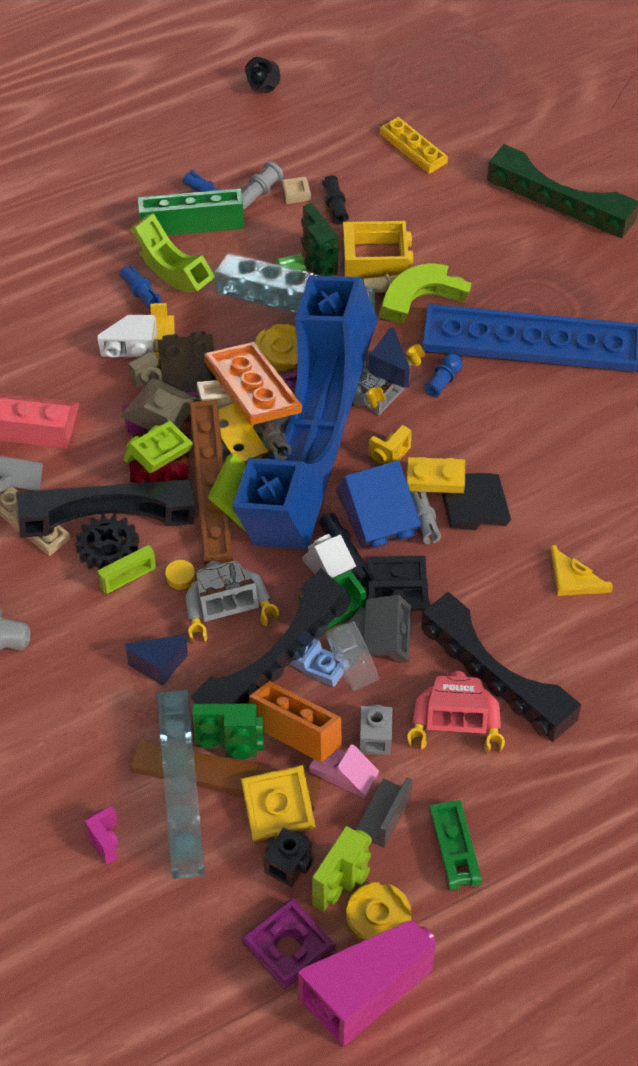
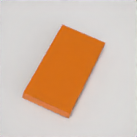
(252, 383)

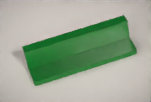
(195, 211)

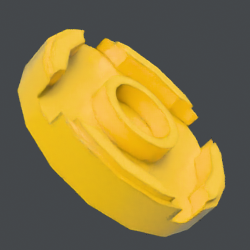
(279, 346)
(376, 910)

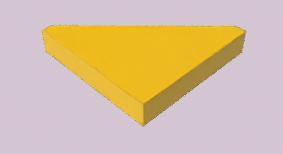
(574, 577)

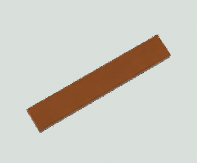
(208, 463)
(210, 770)

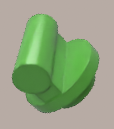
(294, 261)

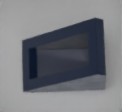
(389, 360)
(157, 657)

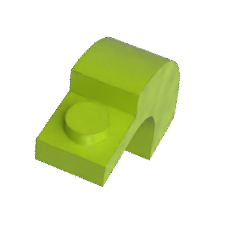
(167, 261)
(420, 281)

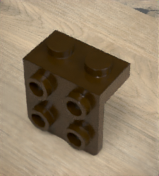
(183, 360)

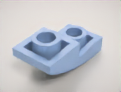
(319, 664)

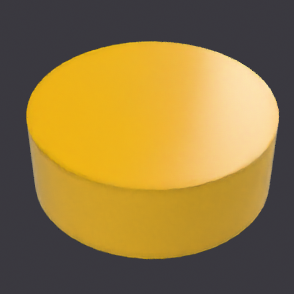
(180, 574)

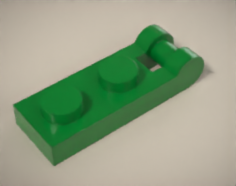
(455, 844)

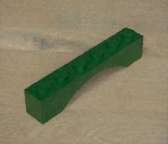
(605, 211)

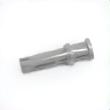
(261, 182)

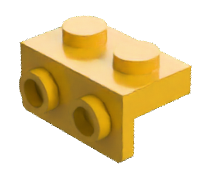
(436, 475)

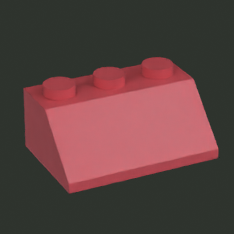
(37, 420)

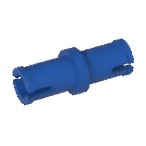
(139, 286)

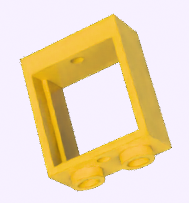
(376, 233)

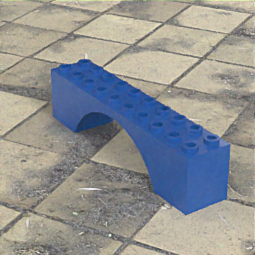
(334, 332)

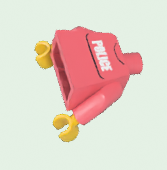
(458, 706)

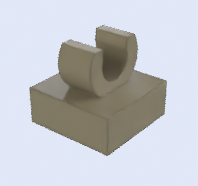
(144, 369)

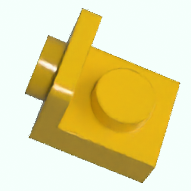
(393, 448)

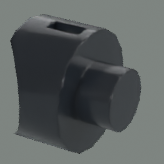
(262, 77)

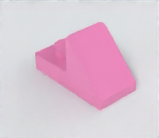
(347, 770)

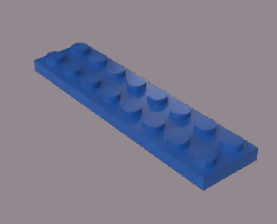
(531, 337)

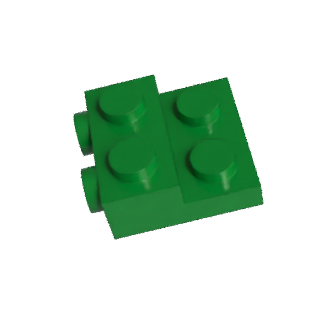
(229, 726)

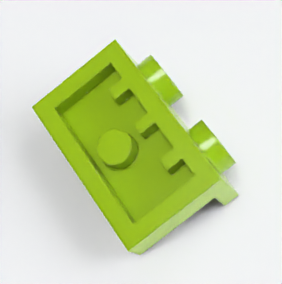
(157, 447)

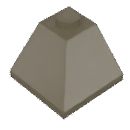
(159, 404)

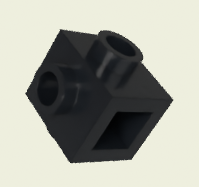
(288, 856)

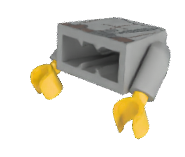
(379, 393)
(224, 592)

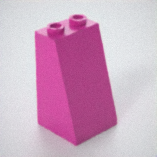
(366, 979)

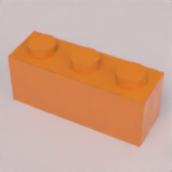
(297, 721)

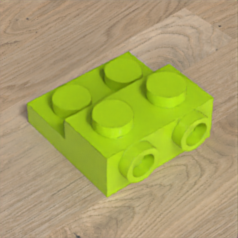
(341, 868)

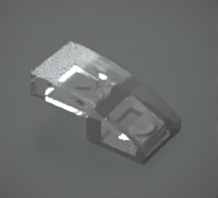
(353, 655)

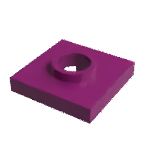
(285, 922)

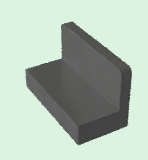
(388, 627)
(385, 810)

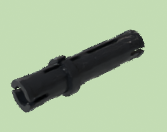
(334, 528)

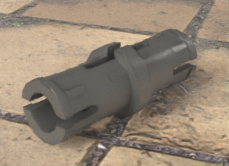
(275, 440)

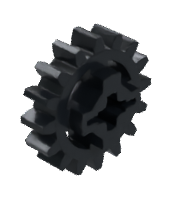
(106, 541)

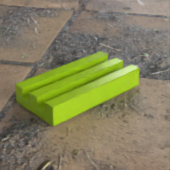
(127, 569)

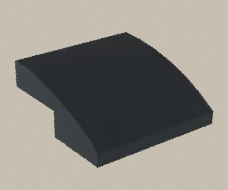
(479, 504)
(400, 577)

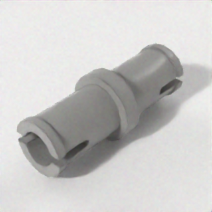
(427, 517)

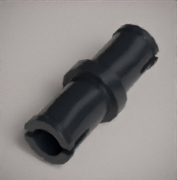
(335, 199)

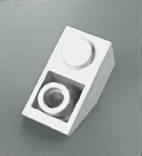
(129, 337)
(329, 555)

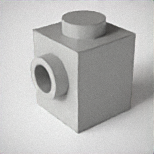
(376, 730)

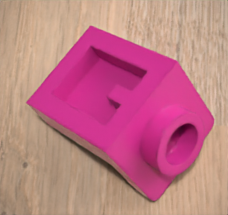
(101, 835)

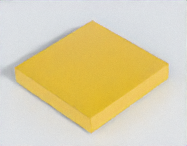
(277, 802)

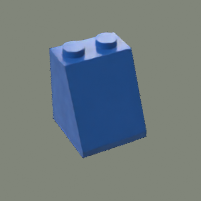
(379, 505)

